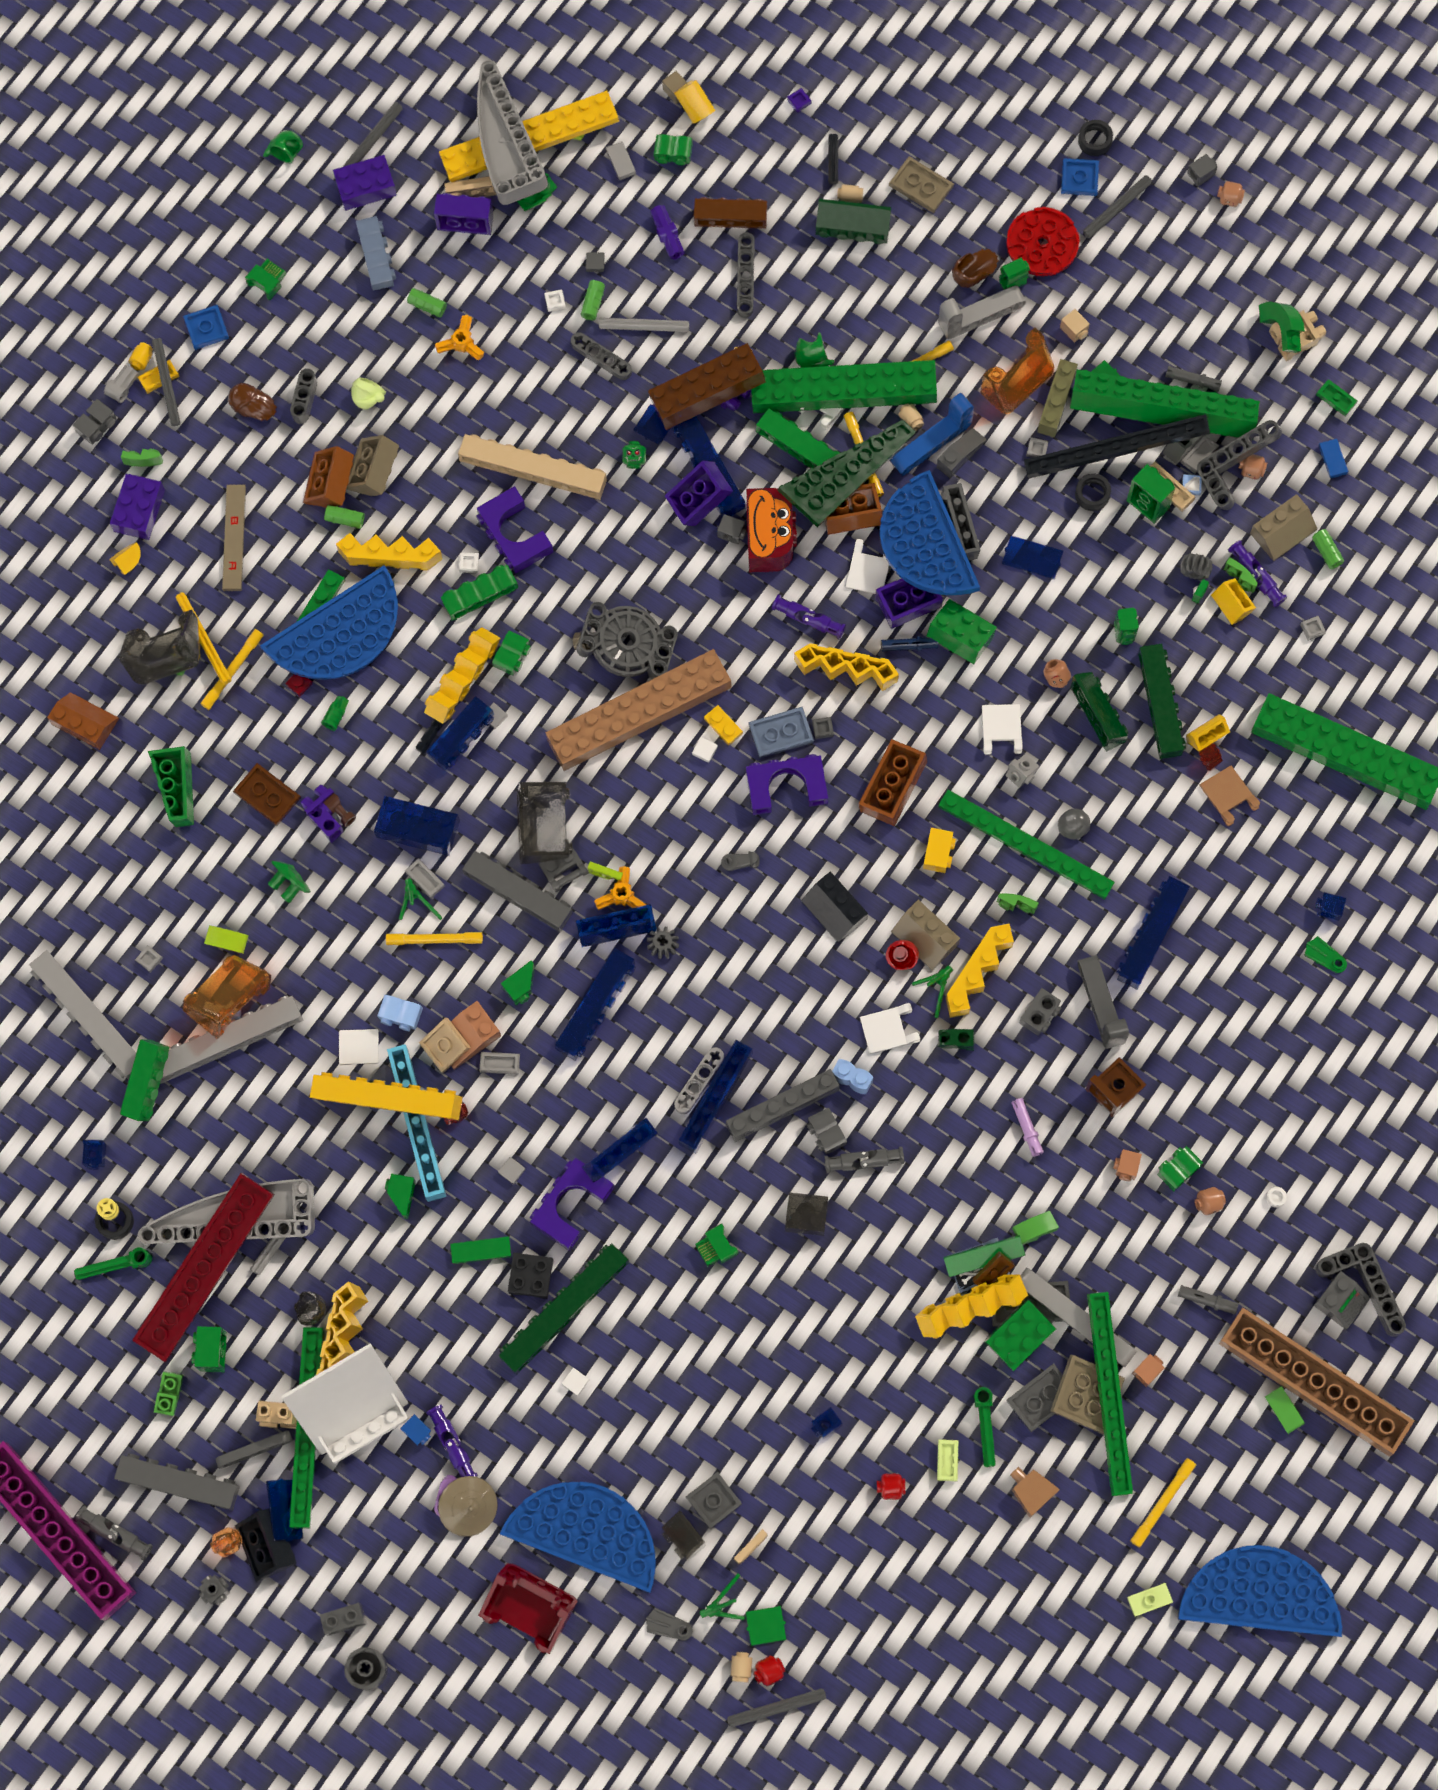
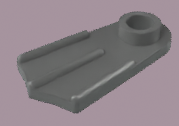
(667, 1625)

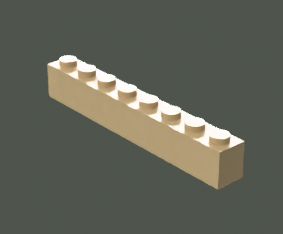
(532, 466)

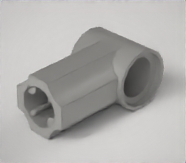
(119, 387)

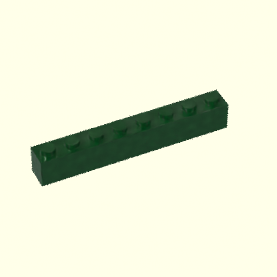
(563, 1308)

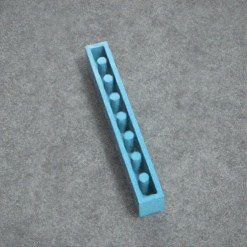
(418, 1128)

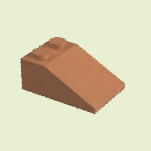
(476, 1029)

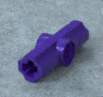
(667, 232)

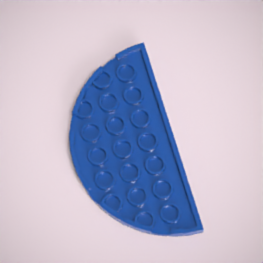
(923, 541)
(341, 633)
(588, 1529)
(1263, 1591)

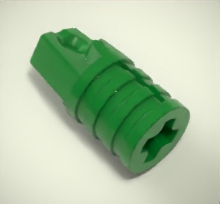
(335, 713)

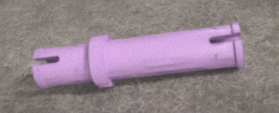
(1030, 1134)

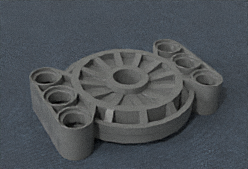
(615, 655)

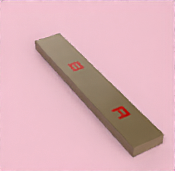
(234, 537)

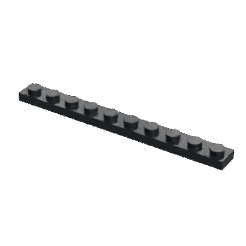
(1117, 446)

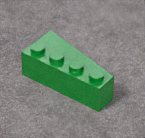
(174, 780)

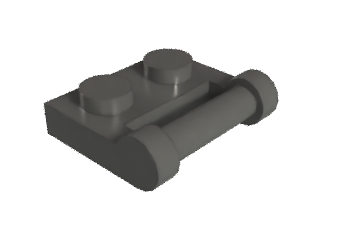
(556, 867)

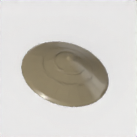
(467, 1506)

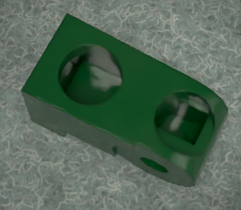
(956, 1039)

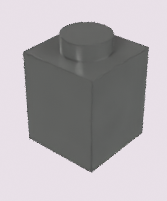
(1202, 169)

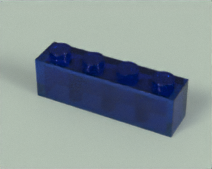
(460, 733)
(616, 925)
(619, 1150)

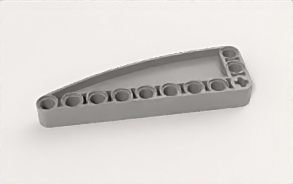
(504, 140)
(281, 1209)

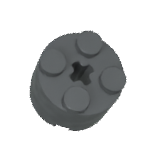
(354, 1667)

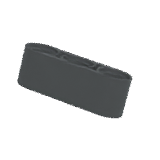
(302, 388)

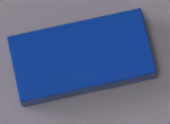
(1333, 458)

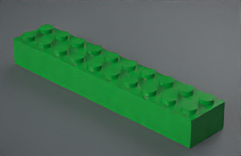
(846, 386)
(1162, 403)
(1347, 751)

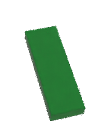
(480, 1250)

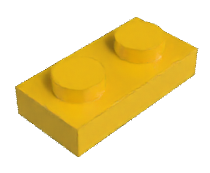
(723, 725)

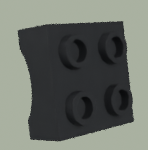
(530, 1275)

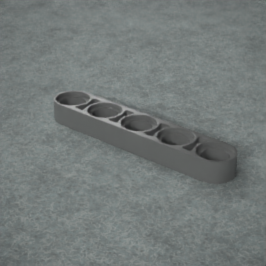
(742, 282)

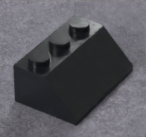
(834, 907)
(262, 1551)

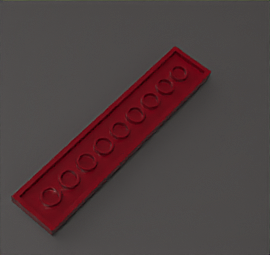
(203, 1267)

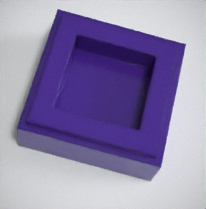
(799, 100)

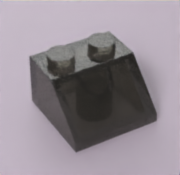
(806, 1214)
(683, 1536)

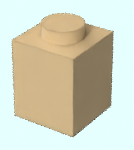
(1075, 325)

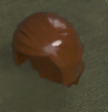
(974, 267)
(251, 402)

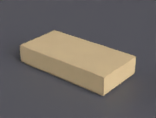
(750, 1547)

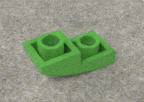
(147, 458)
(1245, 580)
(1010, 901)
(1035, 1227)
(169, 1393)
(1284, 1410)

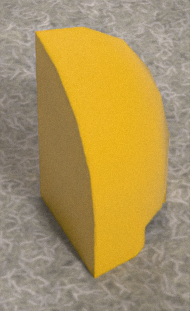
(127, 558)

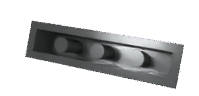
(958, 510)

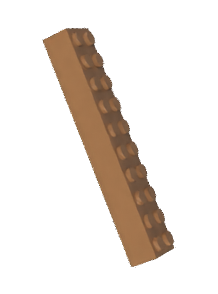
(638, 710)
(1316, 1382)

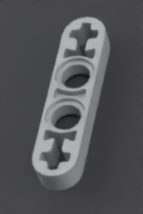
(700, 1081)

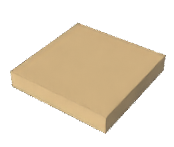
(444, 1045)

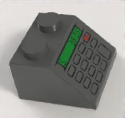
(1342, 1300)

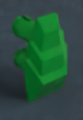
(538, 198)
(288, 871)

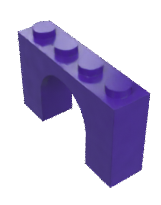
(517, 554)
(807, 769)
(546, 1217)

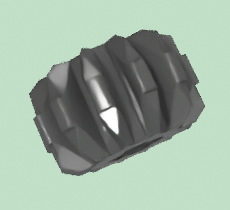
(1196, 566)
(663, 935)

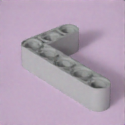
(959, 321)

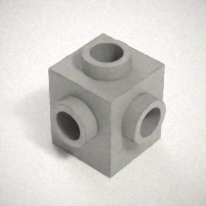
(1022, 770)

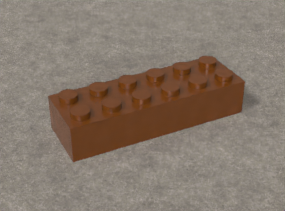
(706, 386)

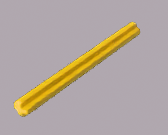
(206, 643)

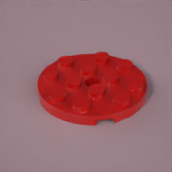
(1046, 224)

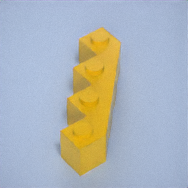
(398, 555)
(836, 661)
(457, 682)
(983, 960)
(982, 1301)
(342, 1325)

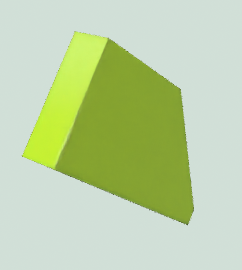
(603, 872)

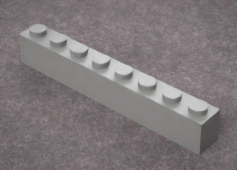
(85, 1012)
(236, 1035)

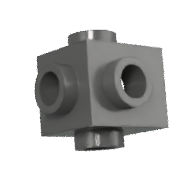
(219, 1595)

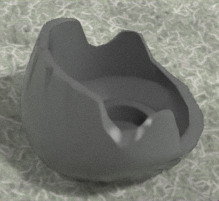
(1074, 824)

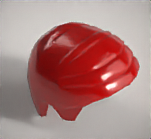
(902, 955)

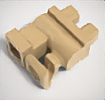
(1308, 338)
(274, 1413)

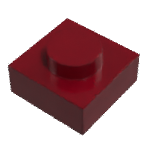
(298, 684)

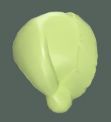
(366, 393)

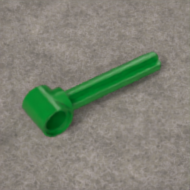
(114, 1264)
(986, 1427)

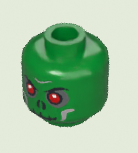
(634, 455)

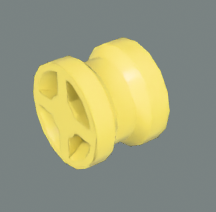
(104, 1206)

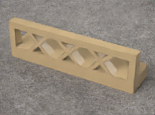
(472, 187)

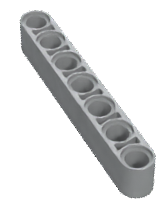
(1070, 1312)

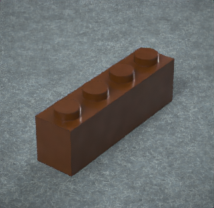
(730, 213)

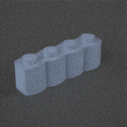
(375, 254)

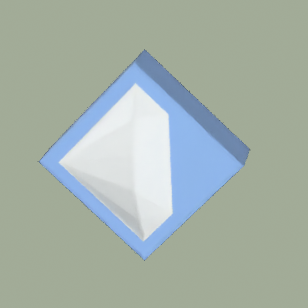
(1192, 483)

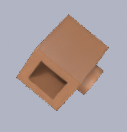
(1127, 1165)
(1148, 1369)

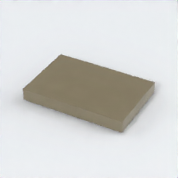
(921, 184)

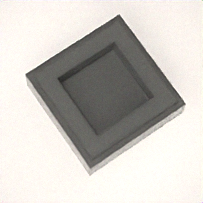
(595, 261)
(822, 728)

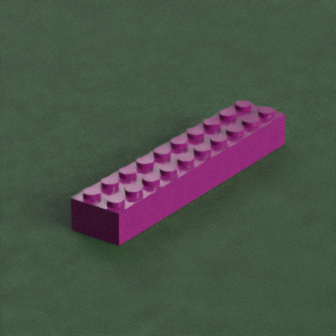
(60, 1536)

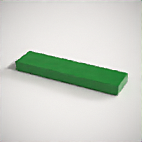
(980, 1256)

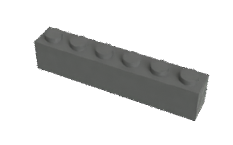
(518, 891)
(782, 1105)
(177, 1482)

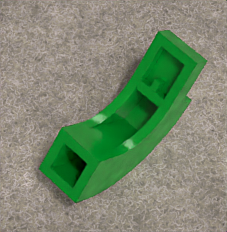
(1288, 320)

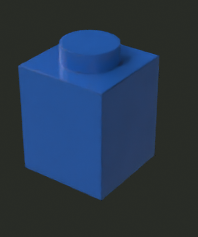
(416, 1430)

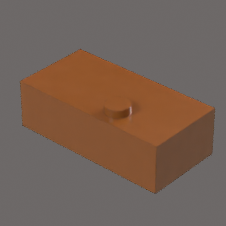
(893, 782)

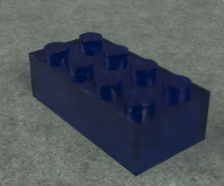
(416, 825)

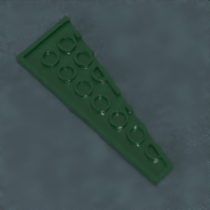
(834, 481)

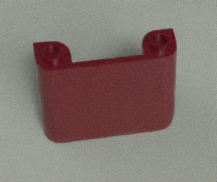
(528, 1605)

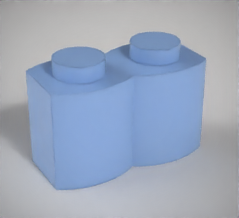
(399, 1012)
(856, 1078)

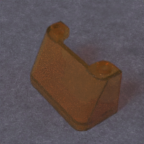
(1012, 388)
(226, 993)

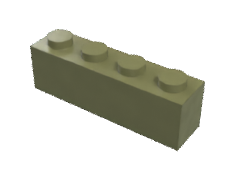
(1057, 398)

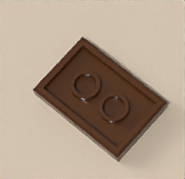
(267, 794)

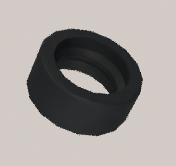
(1098, 125)
(1093, 505)
(122, 1232)

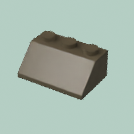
(372, 465)
(1284, 527)
(928, 933)

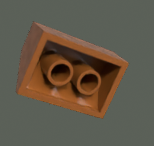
(328, 477)
(857, 512)
(82, 720)

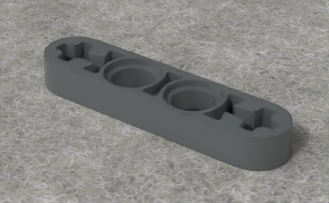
(599, 358)
(253, 1449)

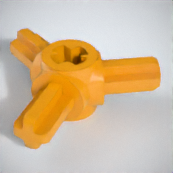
(466, 345)
(620, 887)

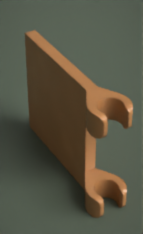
(1226, 792)

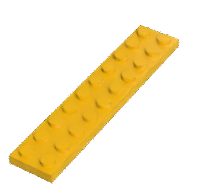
(543, 130)

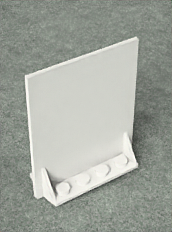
(348, 1404)

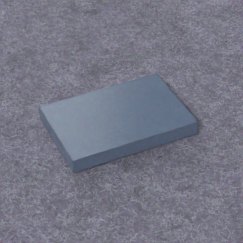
(781, 732)

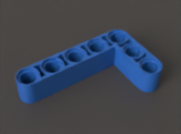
(958, 420)

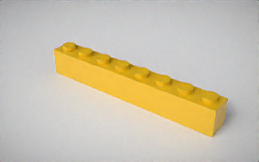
(387, 1097)

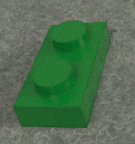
(1336, 397)

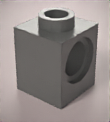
(731, 529)

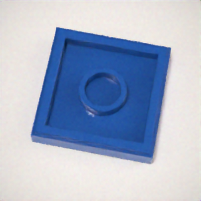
(1080, 177)
(206, 327)

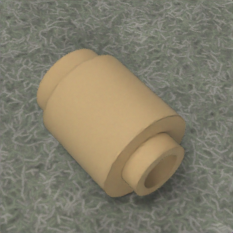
(850, 193)
(911, 416)
(741, 1667)

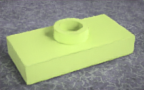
(947, 1460)
(1149, 1599)

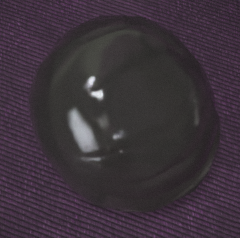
(310, 1308)

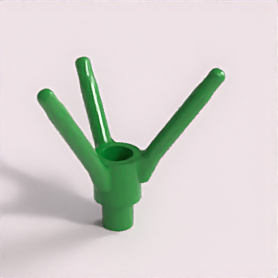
(411, 894)
(940, 978)
(715, 1607)

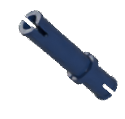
(910, 644)

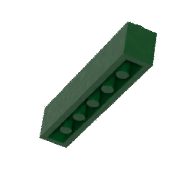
(1161, 701)

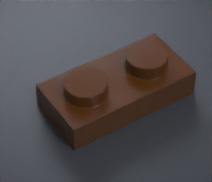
(996, 1267)

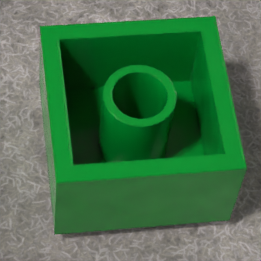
(210, 1349)

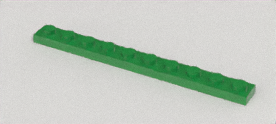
(1026, 844)
(1110, 1394)
(304, 1448)

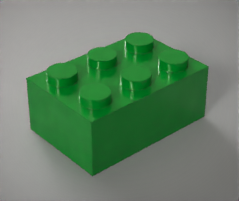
(1151, 493)
(961, 631)
(1020, 1335)

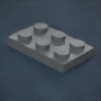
(1036, 1398)

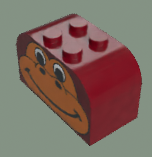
(770, 530)

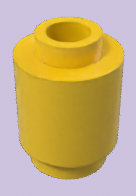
(141, 356)

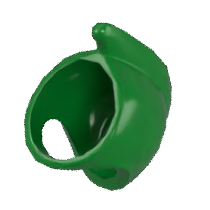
(284, 146)
(811, 353)

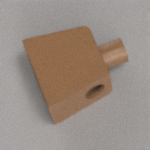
(1032, 1490)

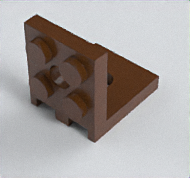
(1105, 1092)

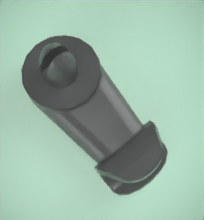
(737, 861)

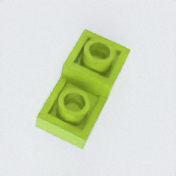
(226, 939)

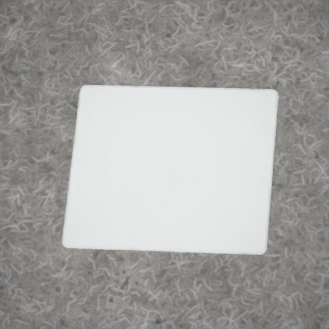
(358, 1046)

